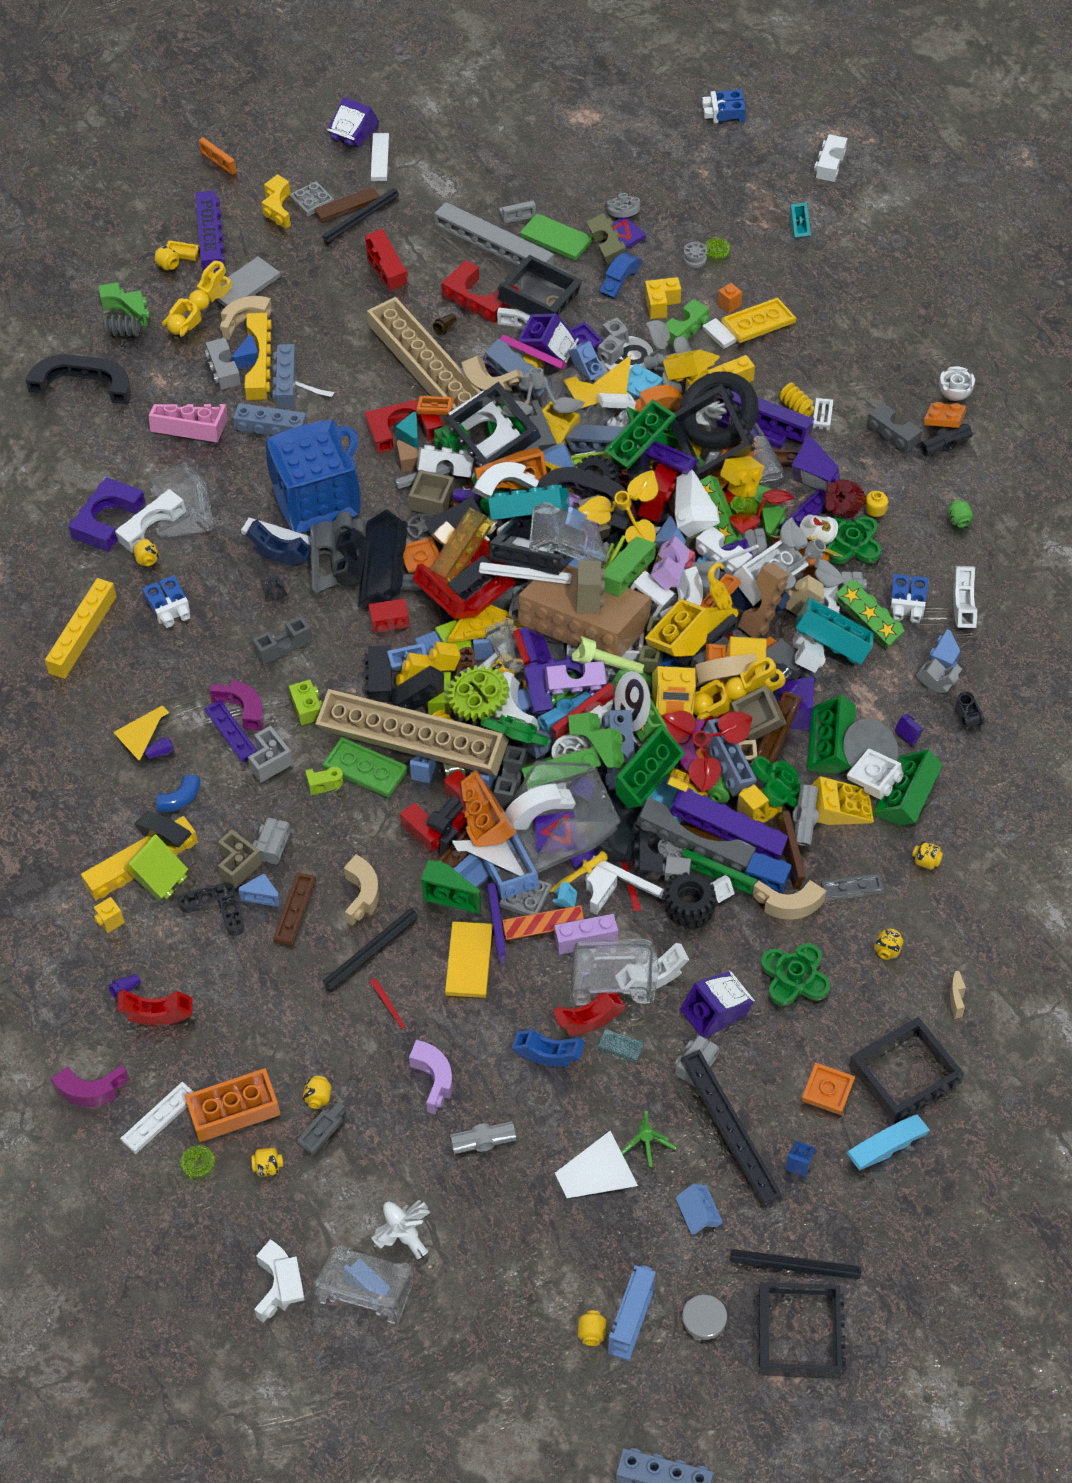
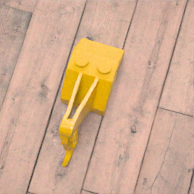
(687, 624)

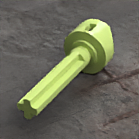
(588, 651)

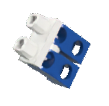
(724, 106)
(167, 602)
(906, 603)

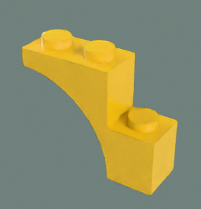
(276, 192)
(442, 657)

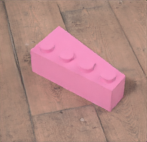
(189, 421)

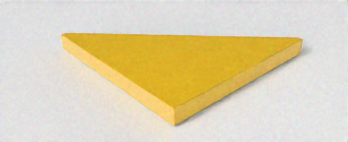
(475, 627)

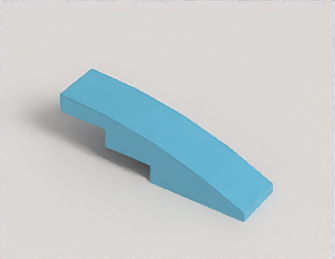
(887, 1142)

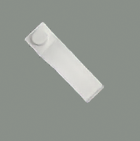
(512, 707)

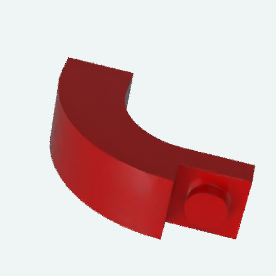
(155, 1011)
(590, 1016)

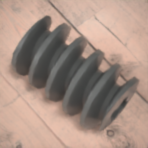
(122, 326)

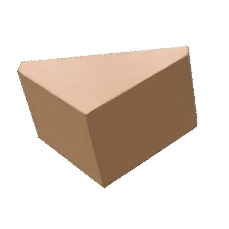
(407, 456)

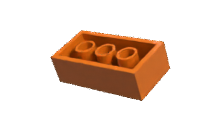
(232, 1105)

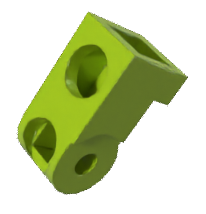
(324, 780)

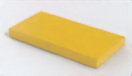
(758, 320)
(469, 959)

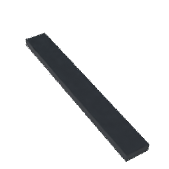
(731, 1128)

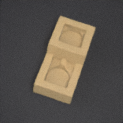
(956, 995)

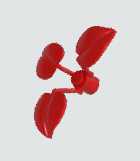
(746, 522)
(706, 771)

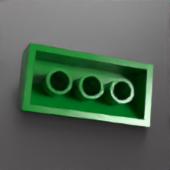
(639, 434)
(827, 734)
(648, 768)
(910, 794)

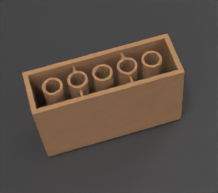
(553, 612)

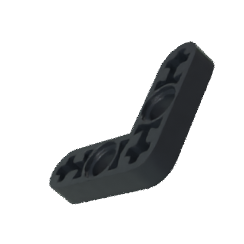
(223, 900)

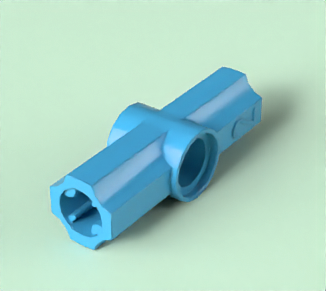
(563, 708)

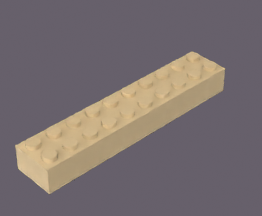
(420, 352)
(412, 732)

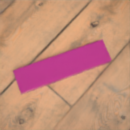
(534, 352)

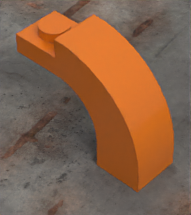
(664, 394)

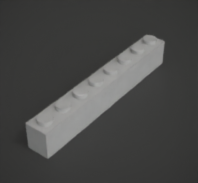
(488, 235)

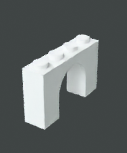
(503, 434)

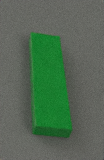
(716, 870)

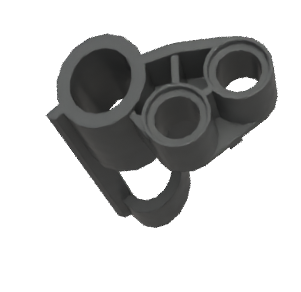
(325, 540)

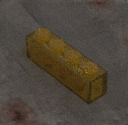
(461, 545)

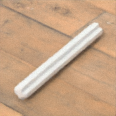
(524, 573)

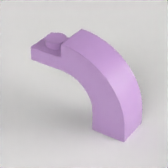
(432, 1061)

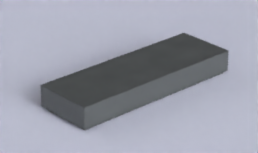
(853, 887)

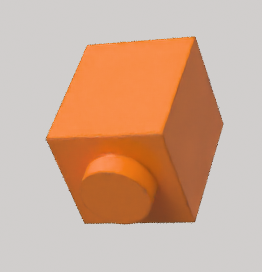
(729, 298)

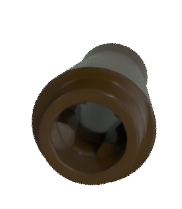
(444, 323)

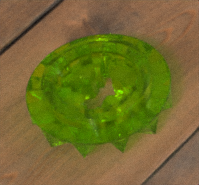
(723, 245)
(192, 1154)

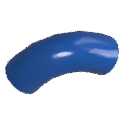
(181, 797)

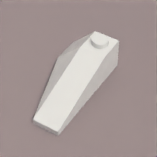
(693, 506)

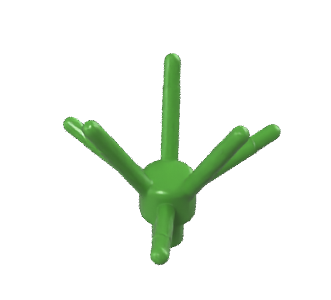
(646, 1134)

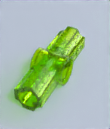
(745, 505)

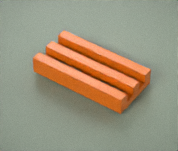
(434, 407)

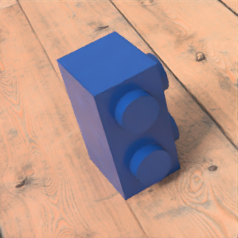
(769, 871)

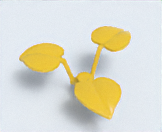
(643, 488)

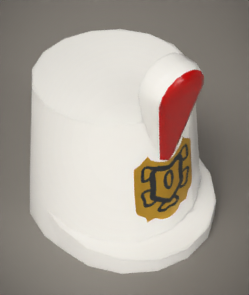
(819, 527)

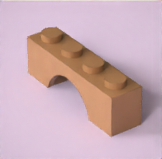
(772, 582)

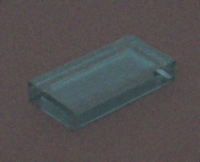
(621, 1045)

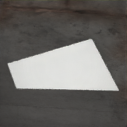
(596, 1170)

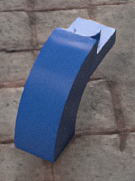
(618, 272)
(545, 1050)

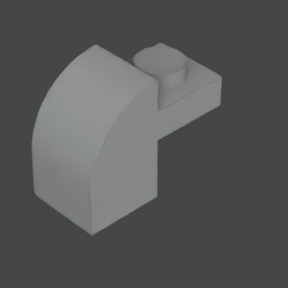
(938, 677)

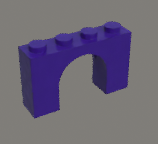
(108, 495)
(536, 682)

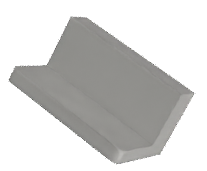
(518, 212)

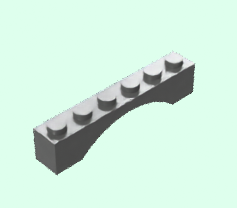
(658, 819)

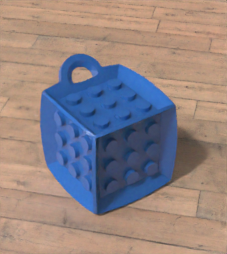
(314, 473)

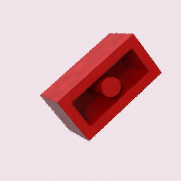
(389, 615)

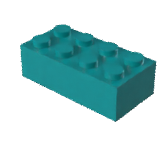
(521, 502)
(834, 631)

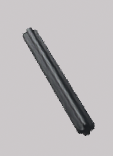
(360, 215)
(369, 949)
(795, 1264)

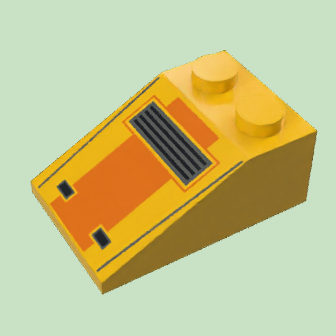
(673, 689)

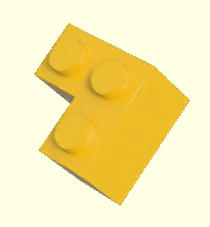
(660, 294)
(743, 475)
(756, 805)

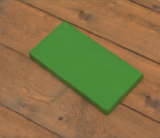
(556, 236)
(366, 767)

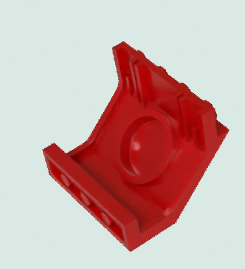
(450, 601)

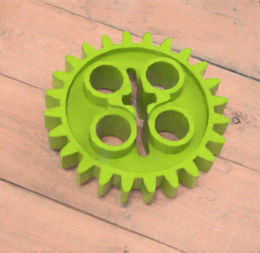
(464, 703)

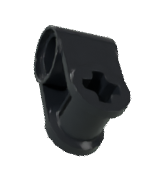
(968, 713)

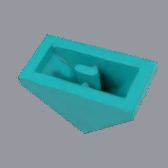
(799, 219)
(407, 430)

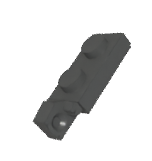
(321, 1129)

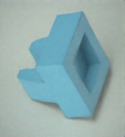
(566, 895)

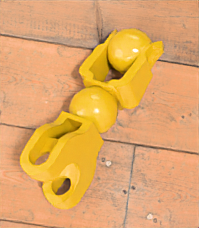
(198, 300)
(736, 688)

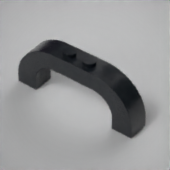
(82, 367)
(590, 482)

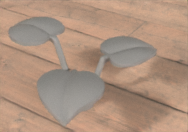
(660, 335)
(535, 380)
(794, 537)

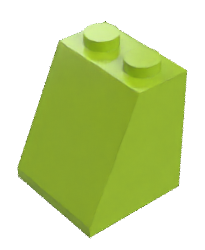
(157, 868)

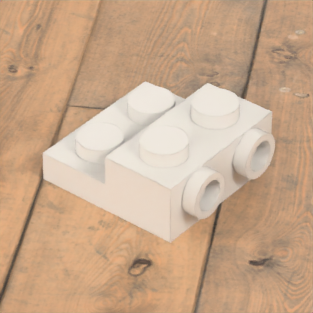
(876, 773)

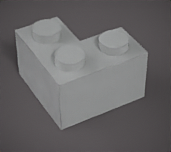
(272, 755)

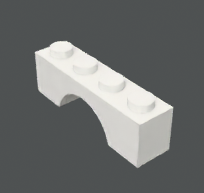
(165, 507)

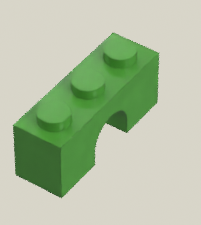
(693, 318)

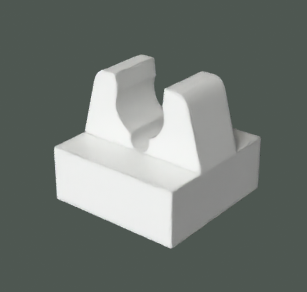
(723, 888)

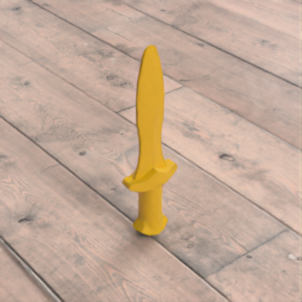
(587, 867)

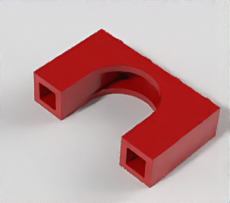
(456, 289)
(381, 419)
(415, 819)

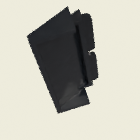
(383, 559)
(619, 844)

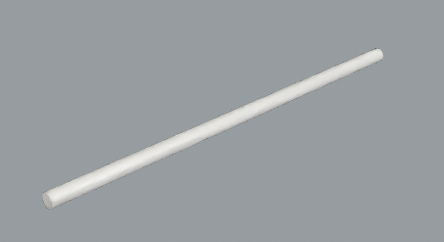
(737, 554)

